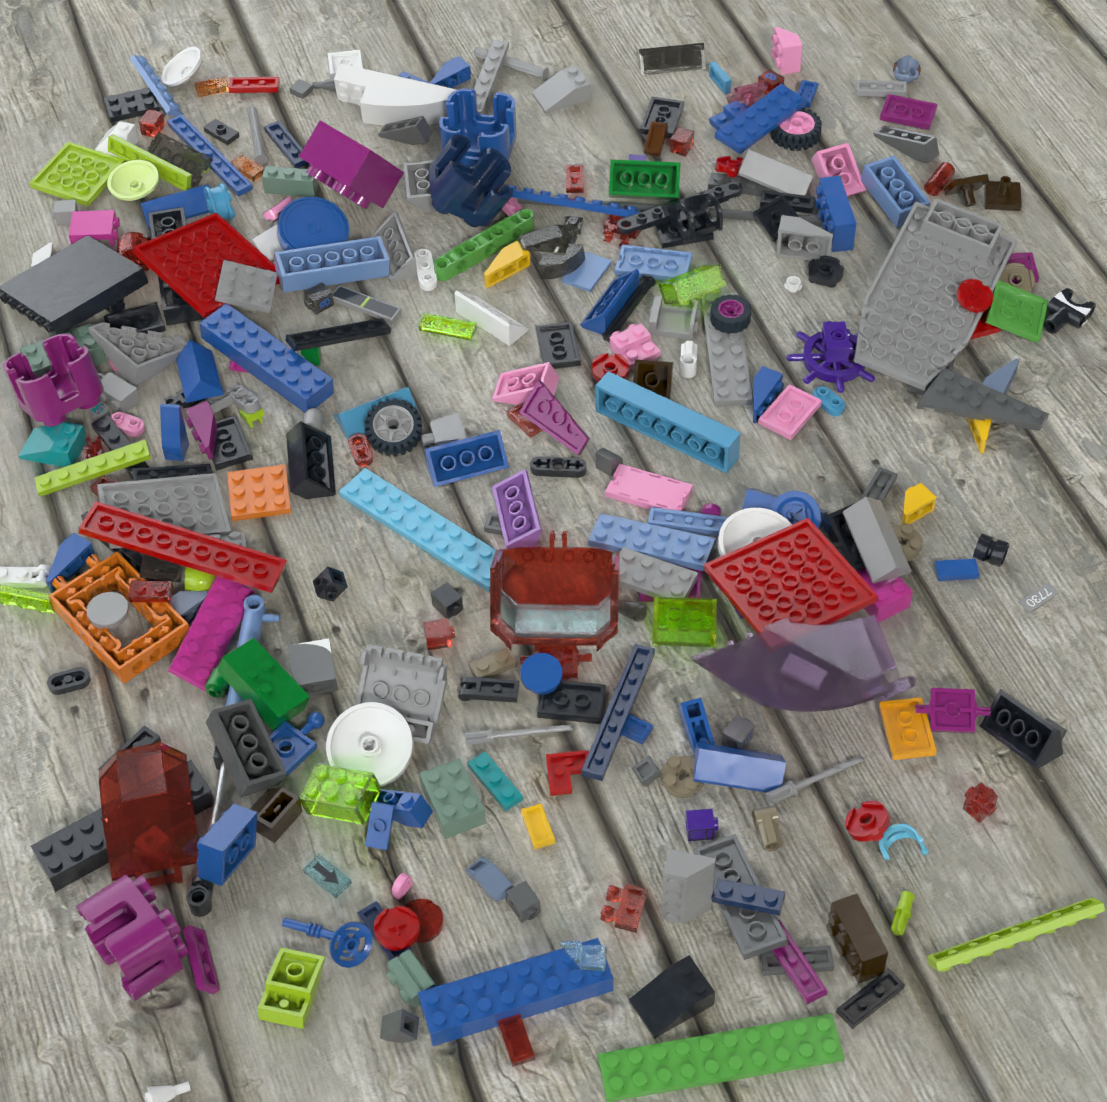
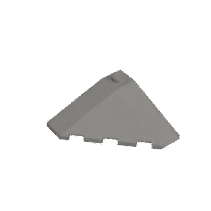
(135, 353)

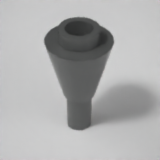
(326, 84)

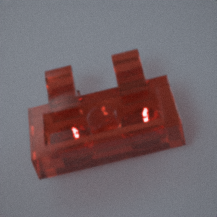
(610, 228)
(630, 908)

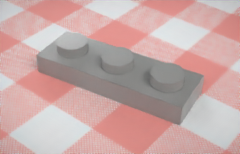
(880, 88)

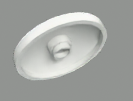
(747, 527)
(371, 740)

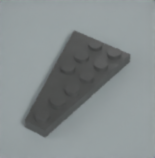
(976, 401)

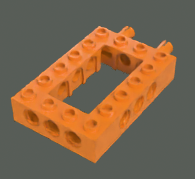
(105, 576)

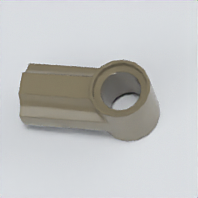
(767, 823)

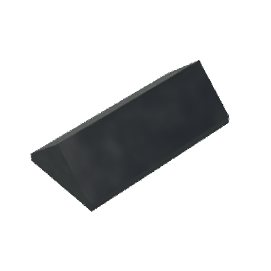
(1023, 730)

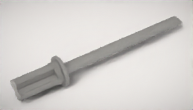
(487, 736)
(790, 789)

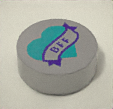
(99, 411)

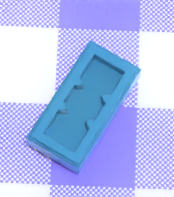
(720, 77)

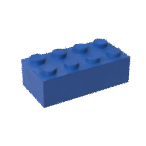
(835, 212)

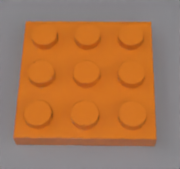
(259, 492)

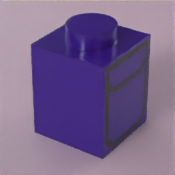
(701, 824)

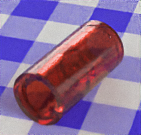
(939, 179)

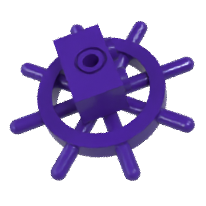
(836, 349)

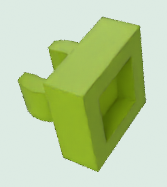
(249, 418)

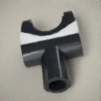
(1067, 311)

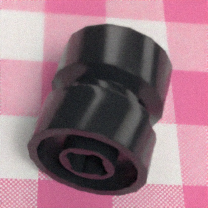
(991, 550)

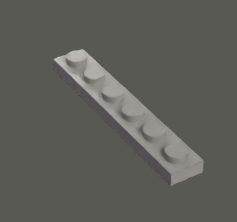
(489, 73)

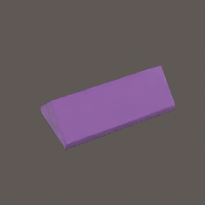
(517, 511)

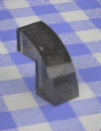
(556, 266)

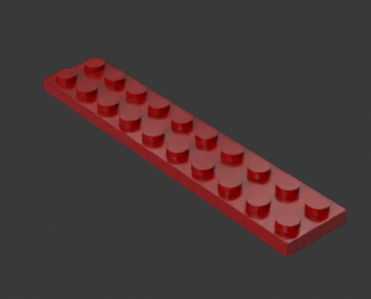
(183, 546)

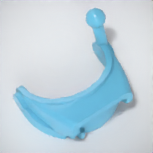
(898, 832)

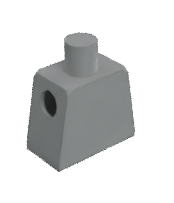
(444, 430)

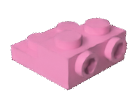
(634, 344)

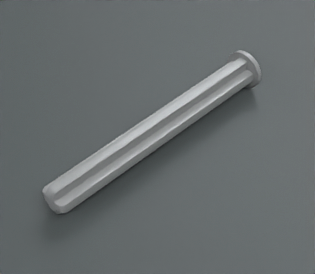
(517, 65)
(260, 157)

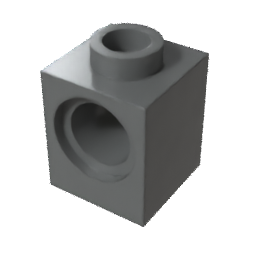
(523, 902)

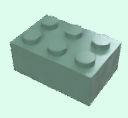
(452, 798)

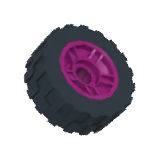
(730, 314)

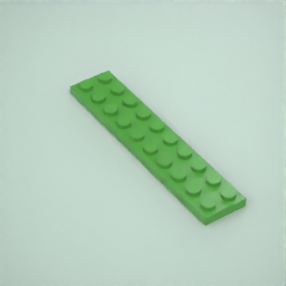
(720, 1057)

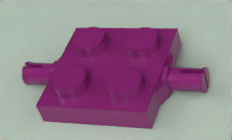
(952, 710)

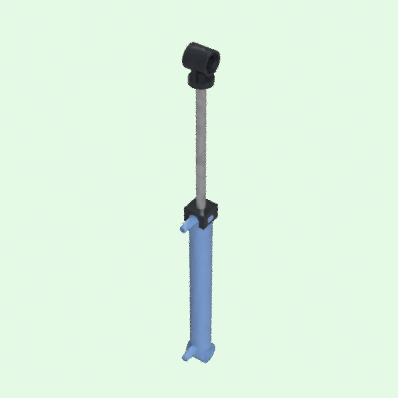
(251, 628)

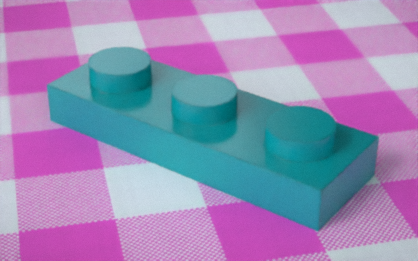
(495, 781)

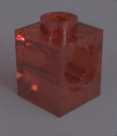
(151, 123)

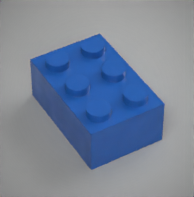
(226, 844)

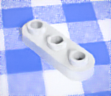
(425, 270)

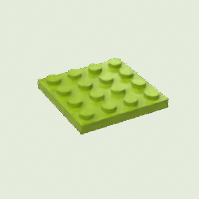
(76, 174)

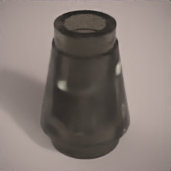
(633, 610)

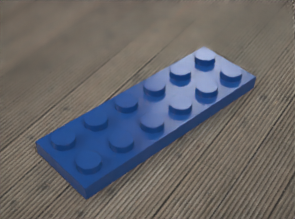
(760, 118)

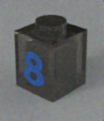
(318, 298)

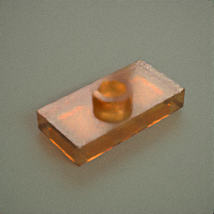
(211, 86)
(248, 167)

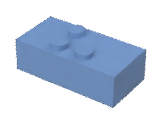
(892, 188)

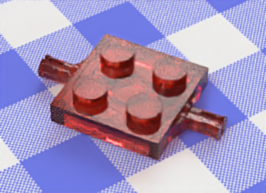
(566, 655)

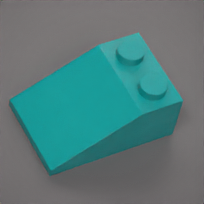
(55, 444)

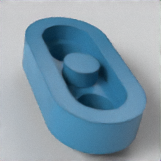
(831, 402)

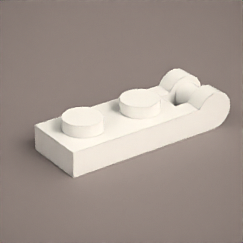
(24, 576)

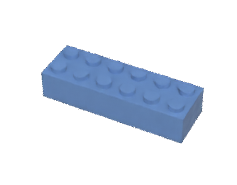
(331, 264)

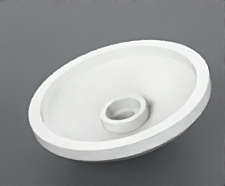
(182, 67)

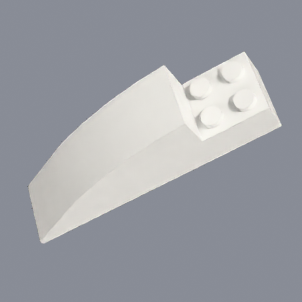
(390, 97)

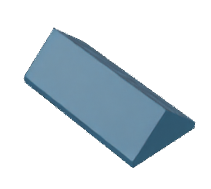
(353, 419)

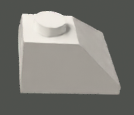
(121, 129)

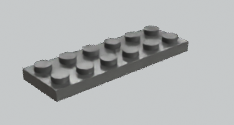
(751, 930)

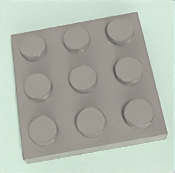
(246, 286)

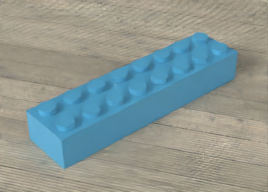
(668, 422)

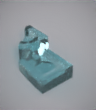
(586, 956)

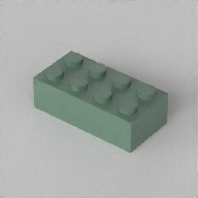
(39, 361)

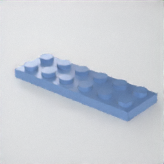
(656, 541)

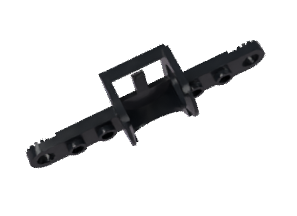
(685, 210)

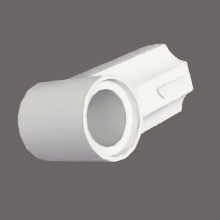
(688, 359)

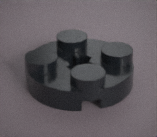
(818, 276)

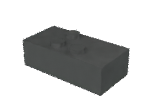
(246, 747)

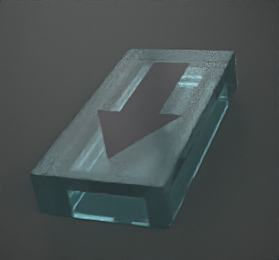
(327, 876)

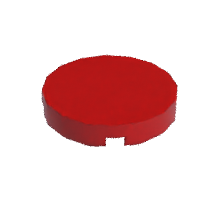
(974, 296)
(397, 928)

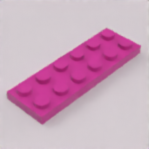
(210, 632)

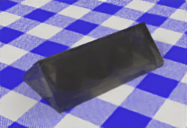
(671, 58)

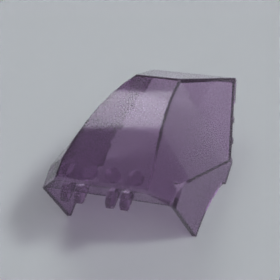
(810, 665)

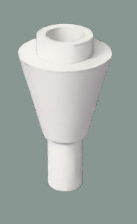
(165, 1093)

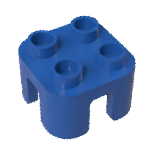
(484, 130)

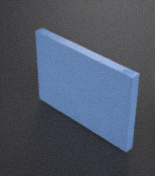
(588, 273)

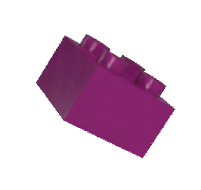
(349, 167)

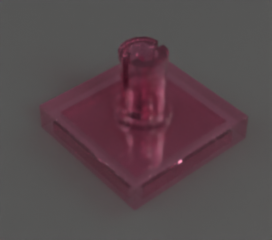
(747, 93)

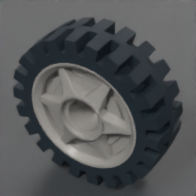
(393, 440)

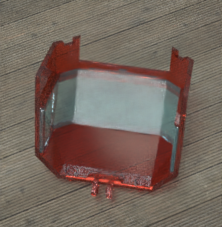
(554, 595)

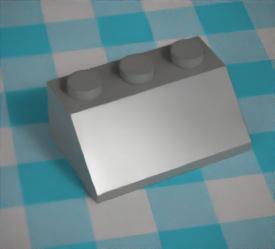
(418, 184)

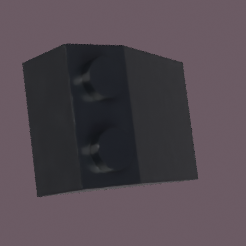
(841, 537)
(673, 997)

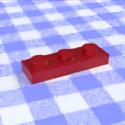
(254, 84)

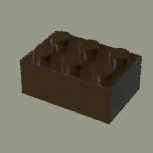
(857, 938)

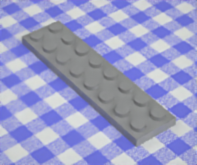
(726, 361)

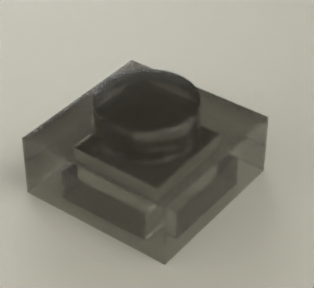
(576, 222)

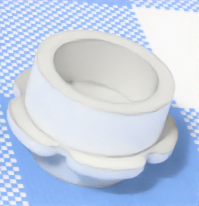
(793, 284)

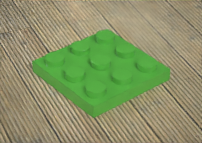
(1017, 311)

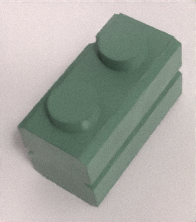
(409, 976)

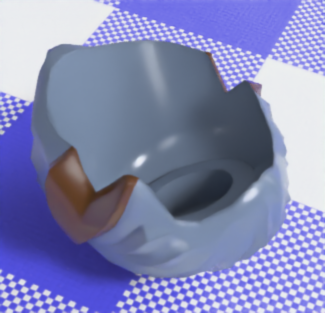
(907, 69)

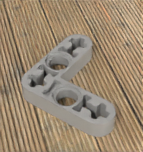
(234, 395)

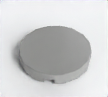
(107, 610)

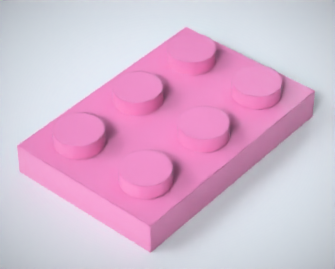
(789, 412)

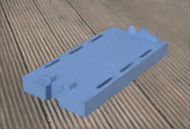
(658, 263)

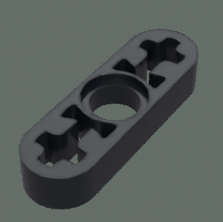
(572, 472)

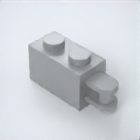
(118, 393)

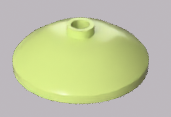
(133, 180)

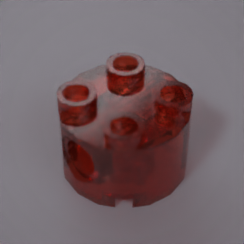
(126, 244)

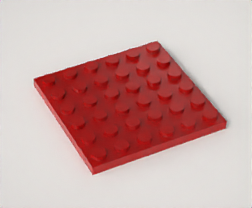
(193, 259)
(790, 576)

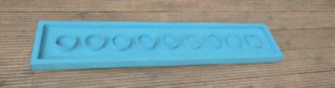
(421, 526)

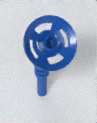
(341, 936)

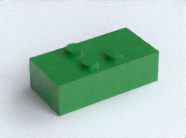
(644, 180)
(261, 678)

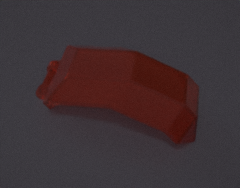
(148, 813)

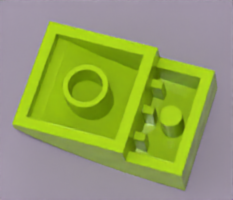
(291, 988)

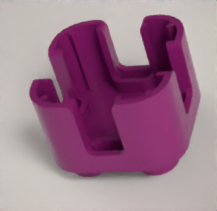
(68, 385)
(134, 934)

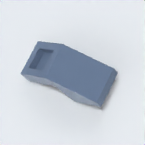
(489, 878)

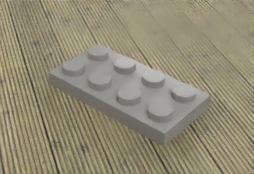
(654, 576)

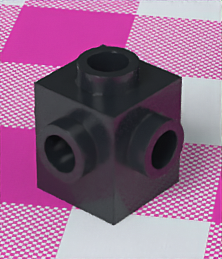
(330, 584)

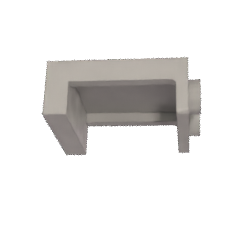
(673, 320)

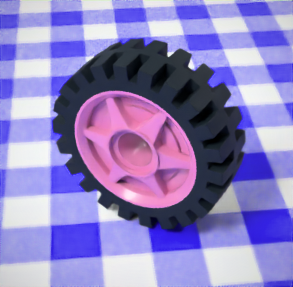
(798, 131)

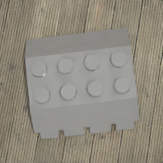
(407, 685)

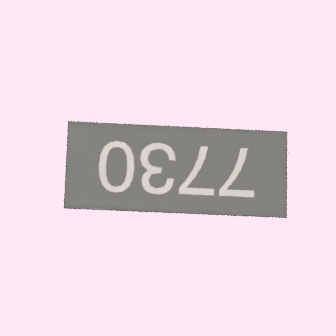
(1038, 597)

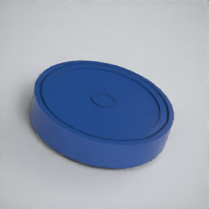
(311, 223)

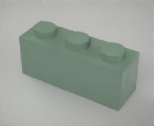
(289, 181)

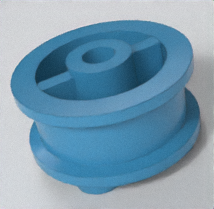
(219, 200)

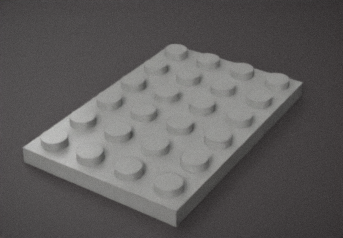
(182, 501)

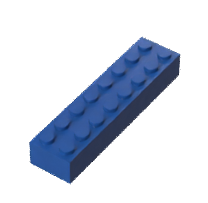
(266, 358)
(513, 989)

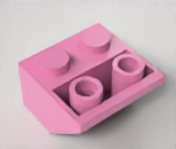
(786, 51)

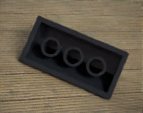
(310, 462)

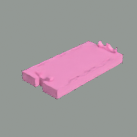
(648, 489)

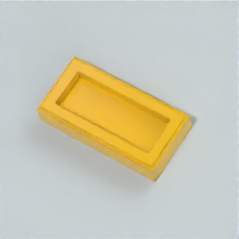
(537, 826)

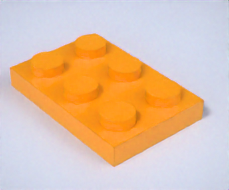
(905, 731)

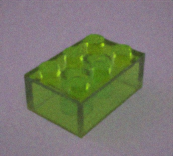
(692, 285)
(684, 622)
(340, 793)

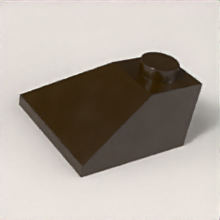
(654, 376)

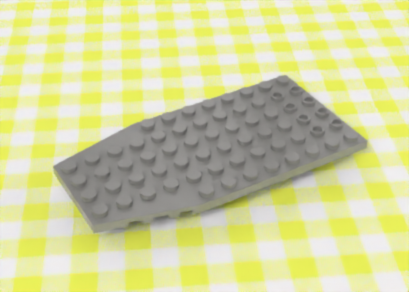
(911, 312)

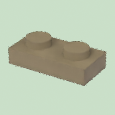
(492, 664)

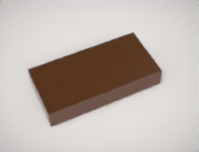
(655, 139)

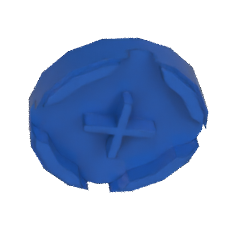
(541, 673)

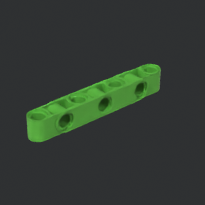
(483, 245)

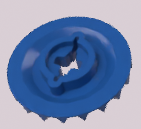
(794, 502)

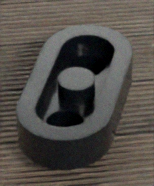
(69, 680)

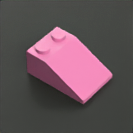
(839, 162)
(516, 385)

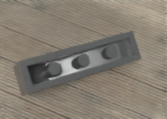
(914, 144)

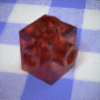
(980, 802)

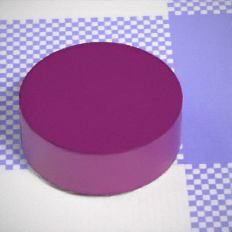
(711, 509)

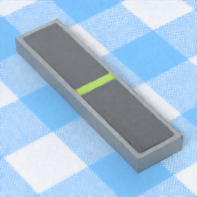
(366, 304)

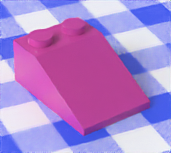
(892, 596)

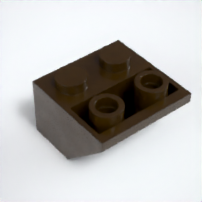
(276, 812)

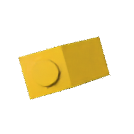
(917, 503)

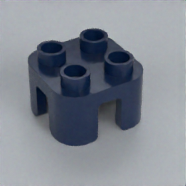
(469, 190)

